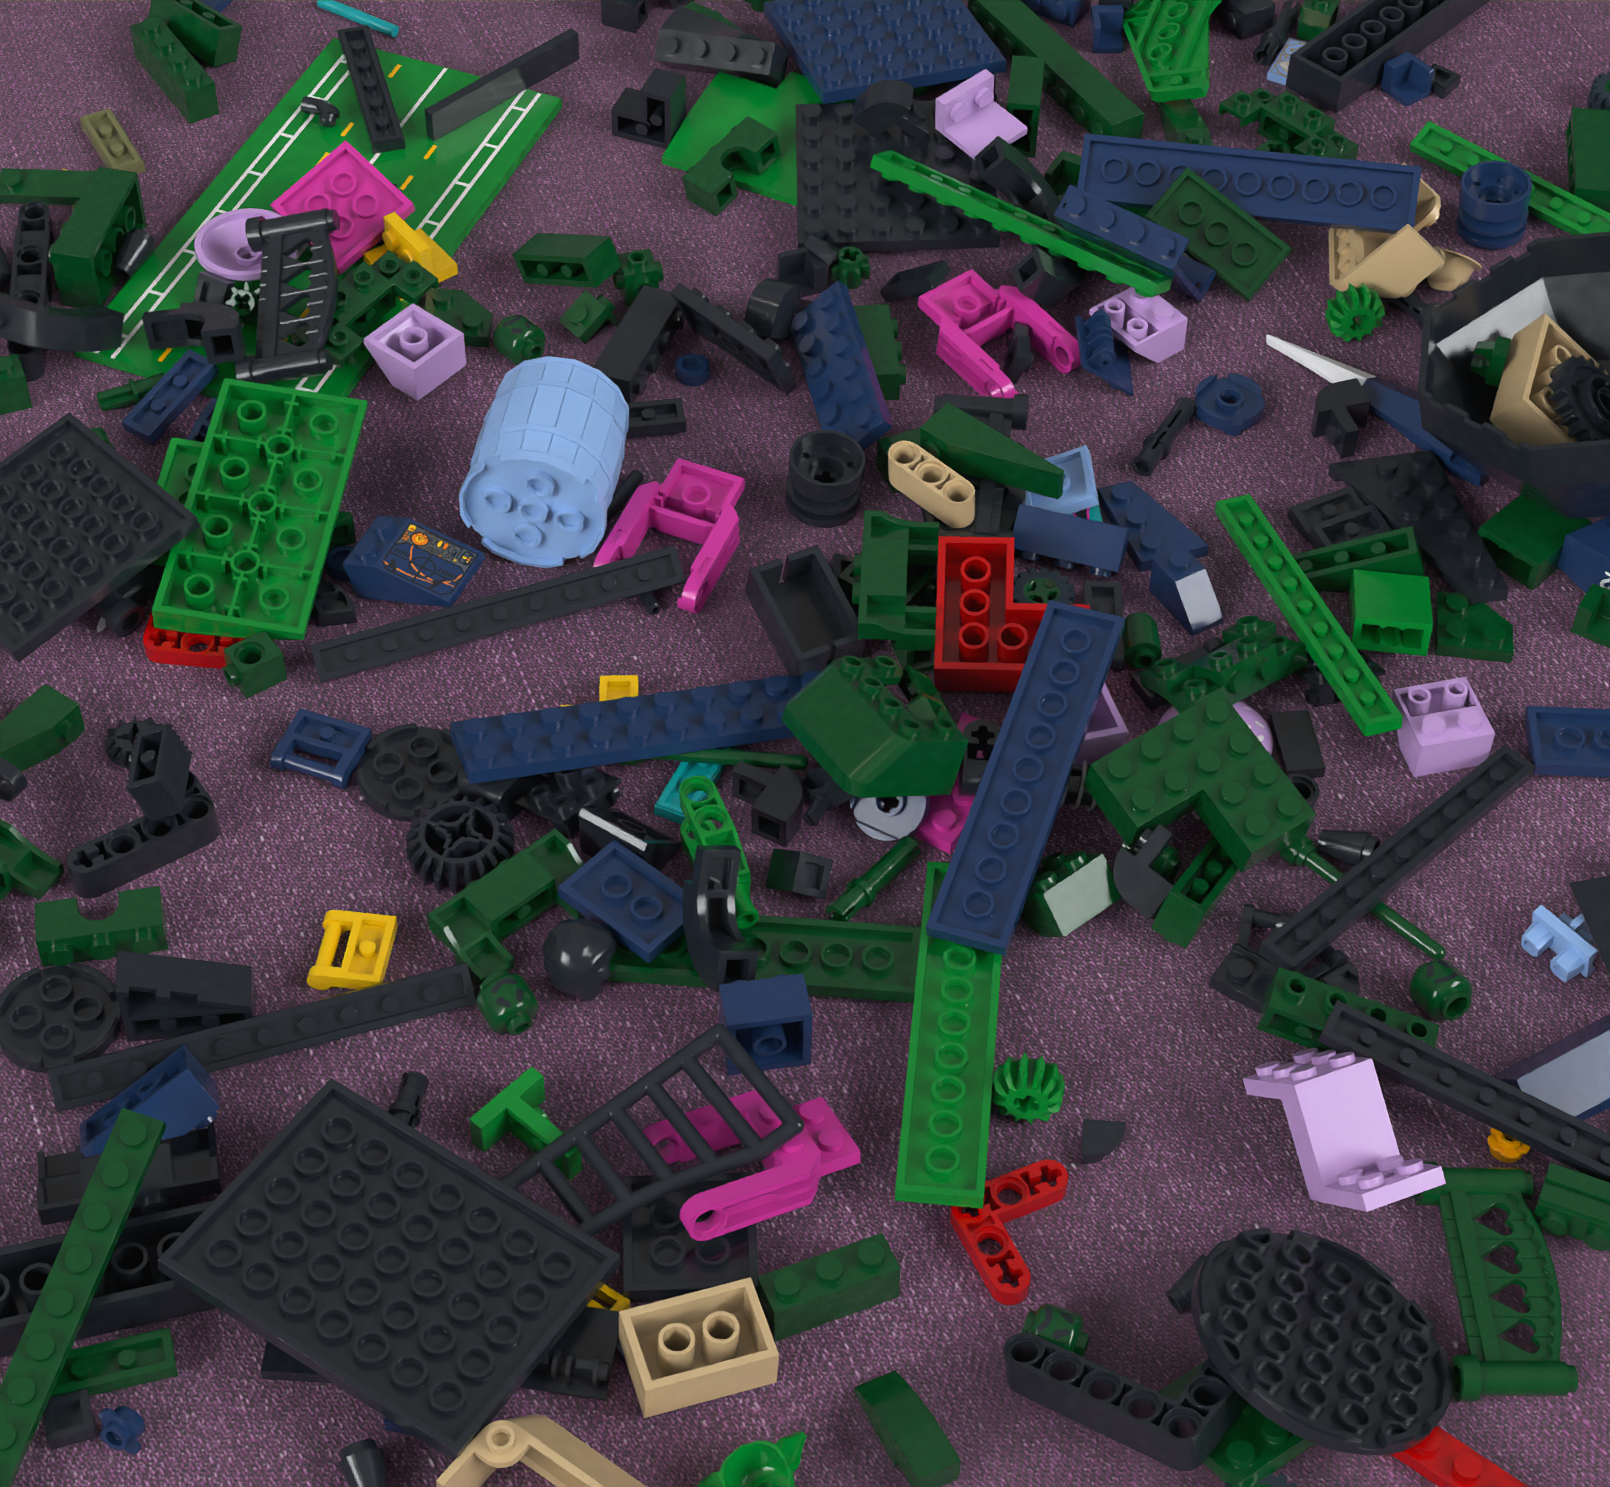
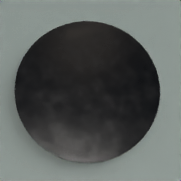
(1321, 1342)

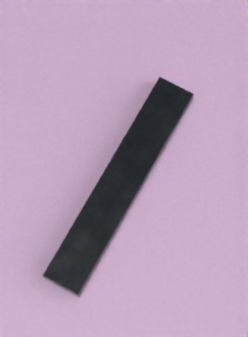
(501, 84)
(371, 89)

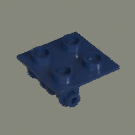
(1102, 353)

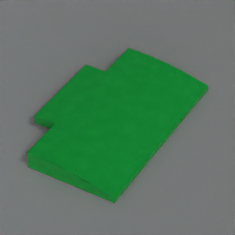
(725, 105)
(265, 509)

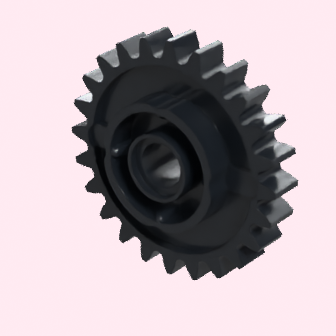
(1582, 398)

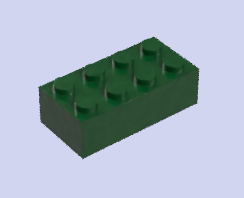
(93, 236)

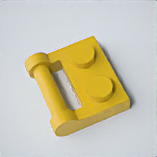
(365, 953)

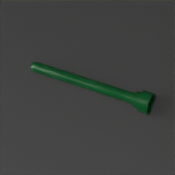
(732, 757)
(1304, 854)

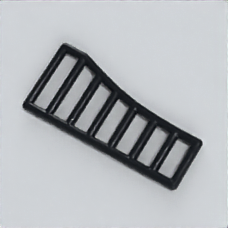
(667, 1180)

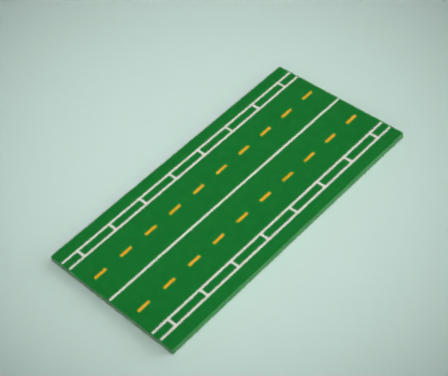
(444, 179)

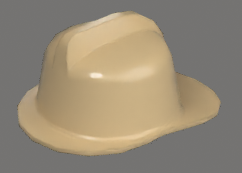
(1454, 272)

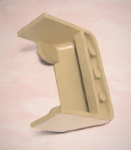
(539, 1445)

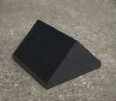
(603, 825)

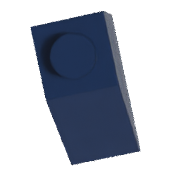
(1185, 590)

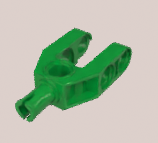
(698, 821)

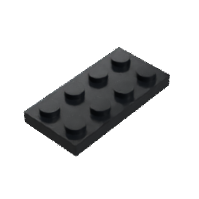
(735, 339)

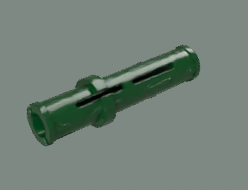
(863, 891)

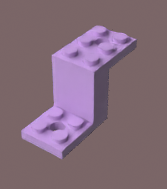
(1342, 1130)

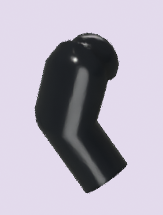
(326, 110)

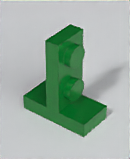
(518, 1112)

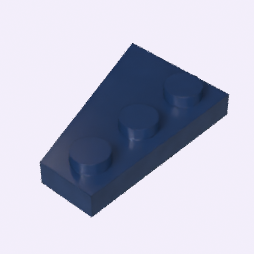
(1152, 526)

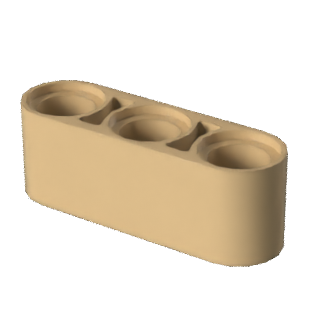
(931, 484)

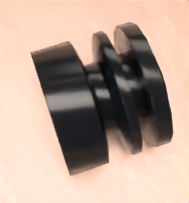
(825, 478)

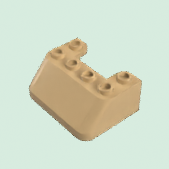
(1385, 260)

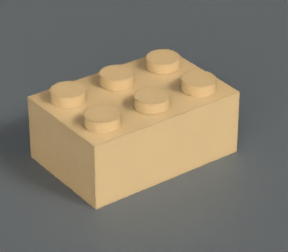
(698, 1347)

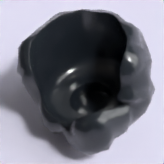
(578, 957)

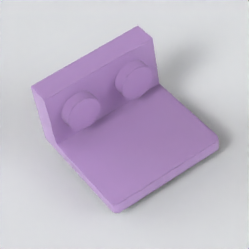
(973, 118)

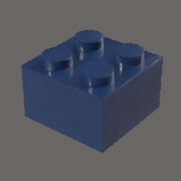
(768, 1020)

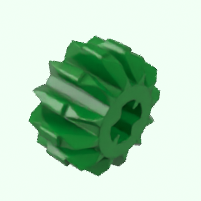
(1354, 312)
(1028, 1088)

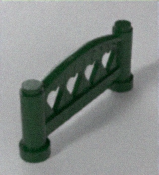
(1492, 1363)

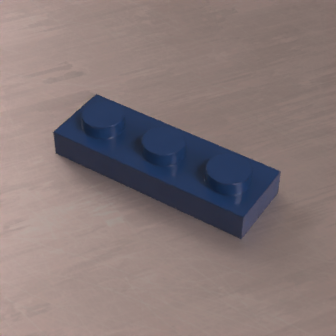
(170, 397)

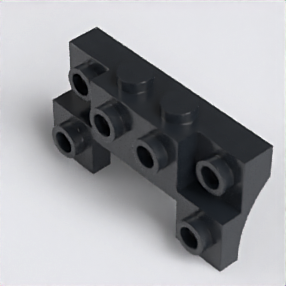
(172, 1177)

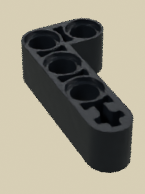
(143, 845)

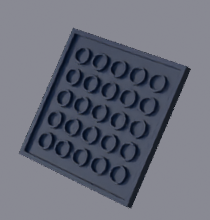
(862, 42)

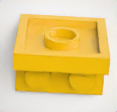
(411, 246)

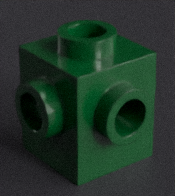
(636, 271)

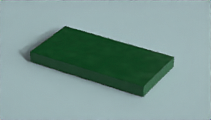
(1220, 234)

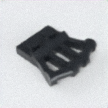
(1247, 974)

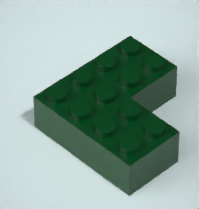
(1207, 765)

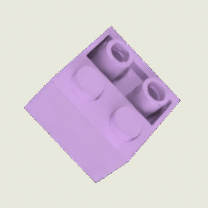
(1146, 324)
(1442, 727)

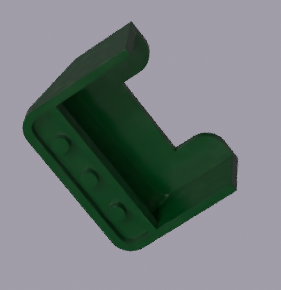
(869, 736)

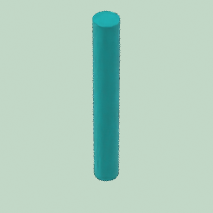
(359, 17)

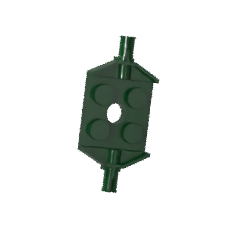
(923, 697)

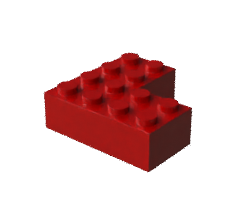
(979, 629)

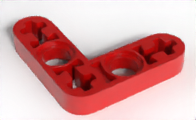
(172, 654)
(994, 1214)

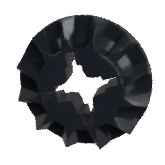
(119, 739)

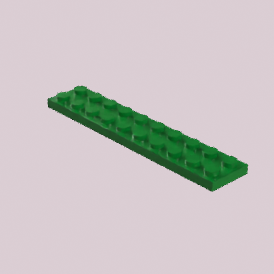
(948, 1068)

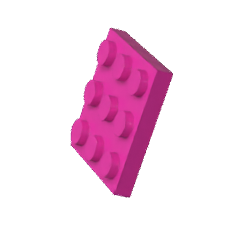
(358, 195)

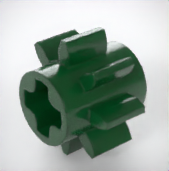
(850, 267)
(240, 302)

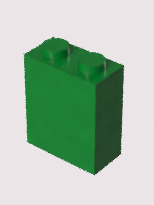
(1390, 612)

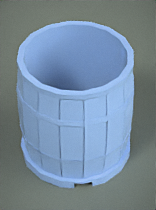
(546, 462)

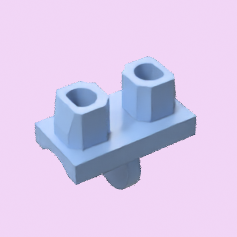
(1566, 938)

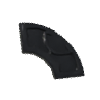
(333, 605)

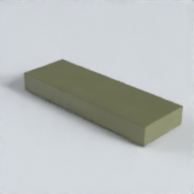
(111, 141)

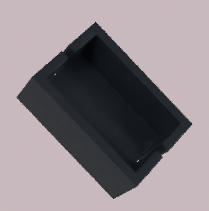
(805, 613)

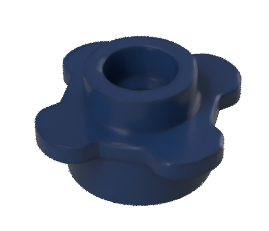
(121, 1429)

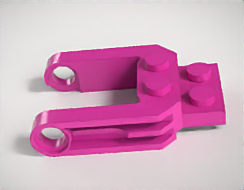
(975, 314)
(690, 505)
(790, 1172)

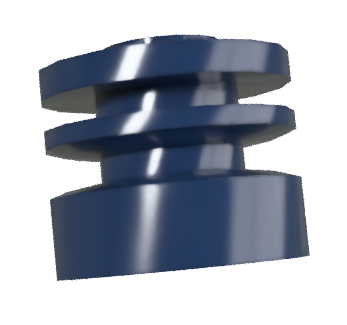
(1493, 205)

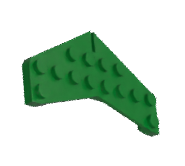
(1171, 46)

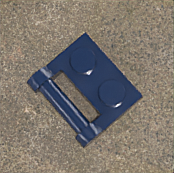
(324, 738)

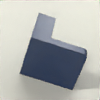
(1106, 28)
(1407, 79)

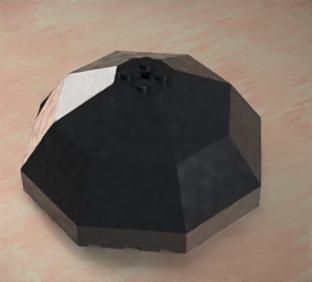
(1572, 286)

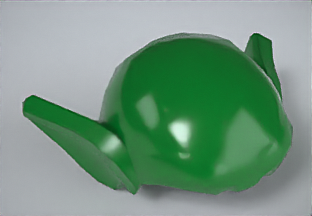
(760, 1464)

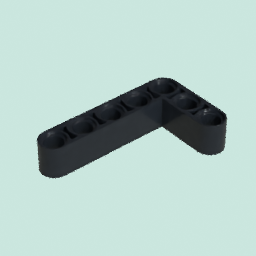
(1167, 1430)

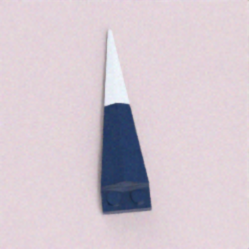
(1389, 401)

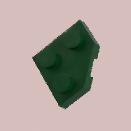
(462, 313)
(1471, 630)

